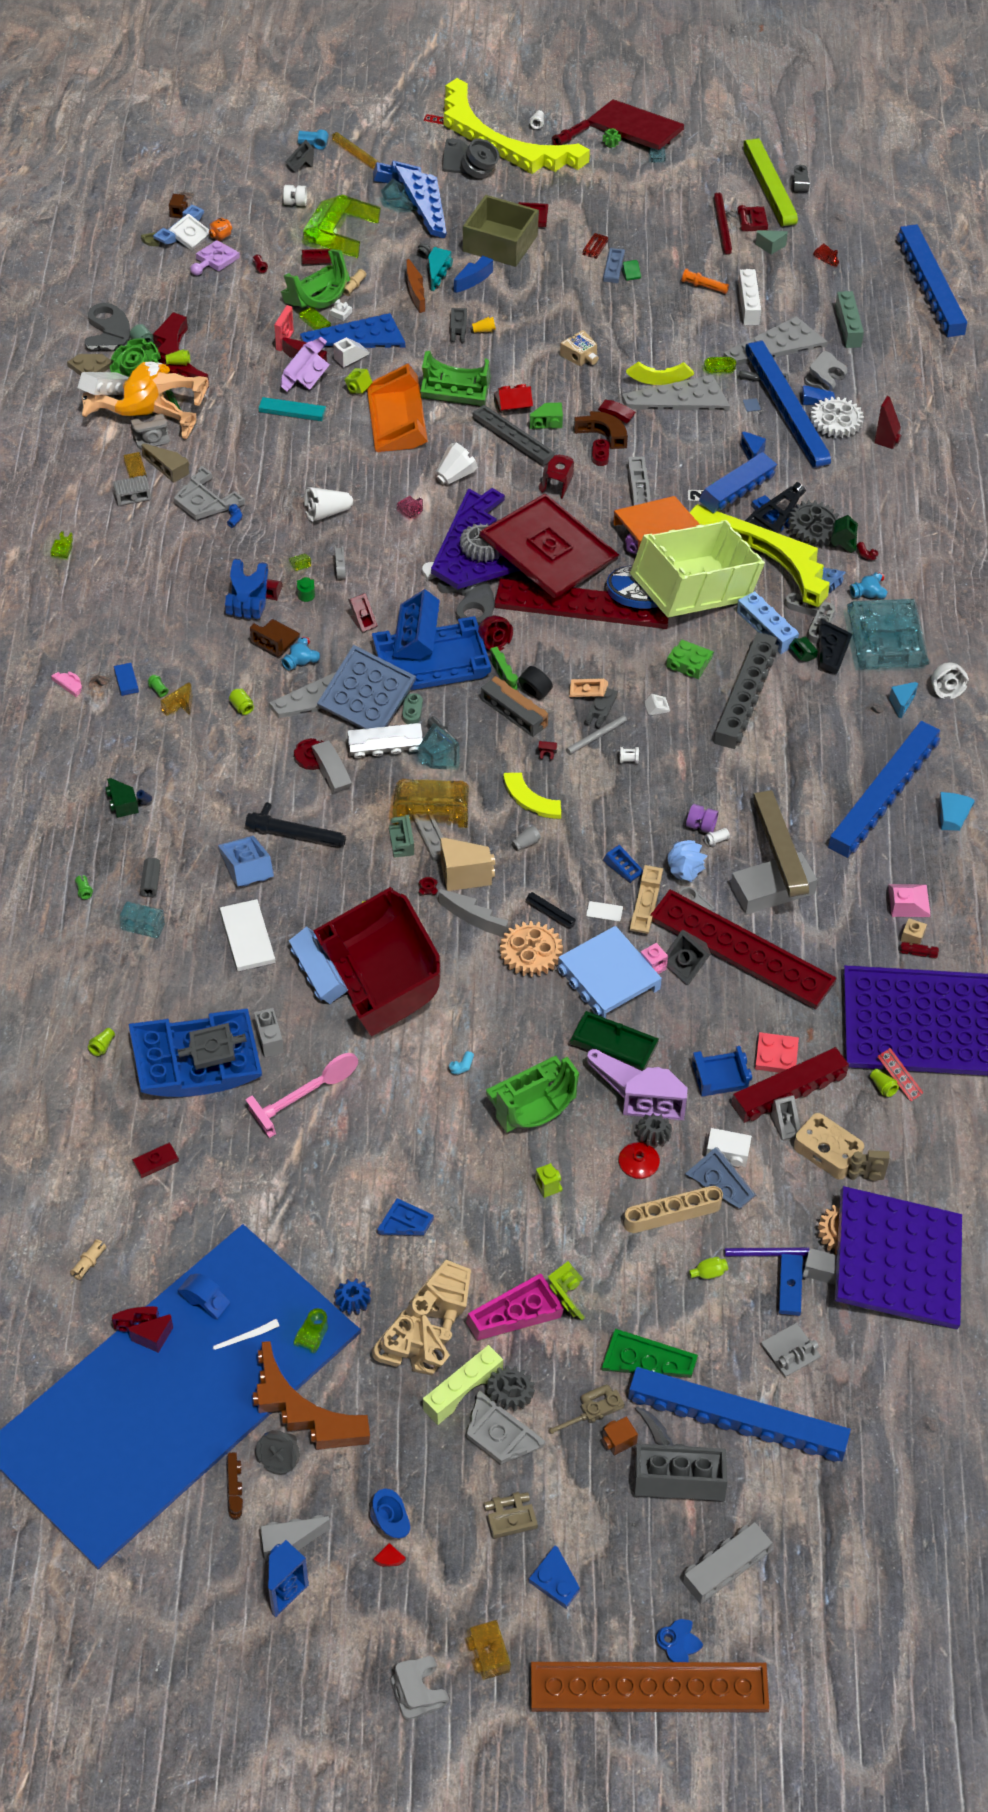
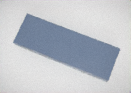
(614, 265)

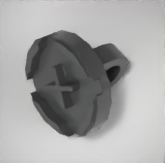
(278, 1451)

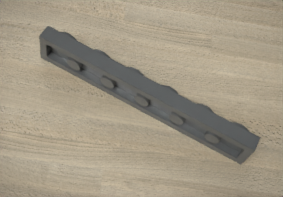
(513, 434)

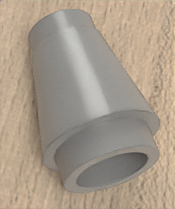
(526, 838)

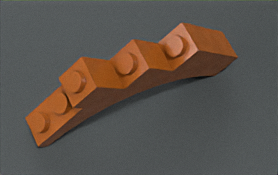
(326, 1427)

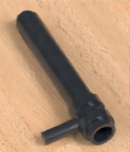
(266, 824)

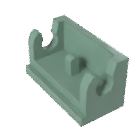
(401, 837)

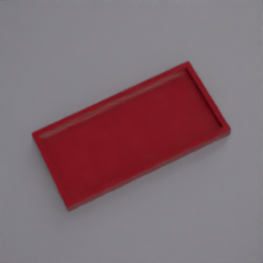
(636, 124)

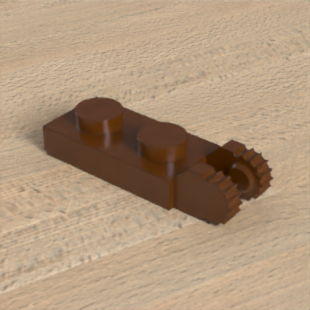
(235, 1503)

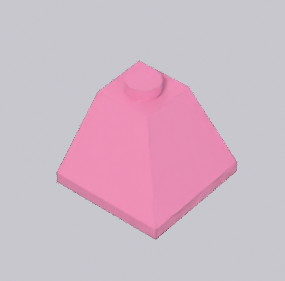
(909, 900)

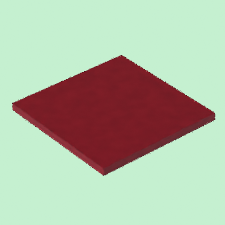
(549, 545)

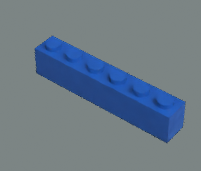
(738, 482)

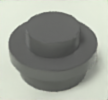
(424, 250)

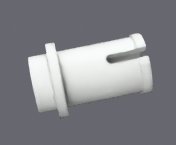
(715, 837)

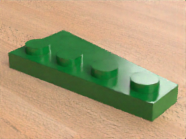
(632, 1351)

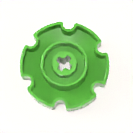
(128, 357)

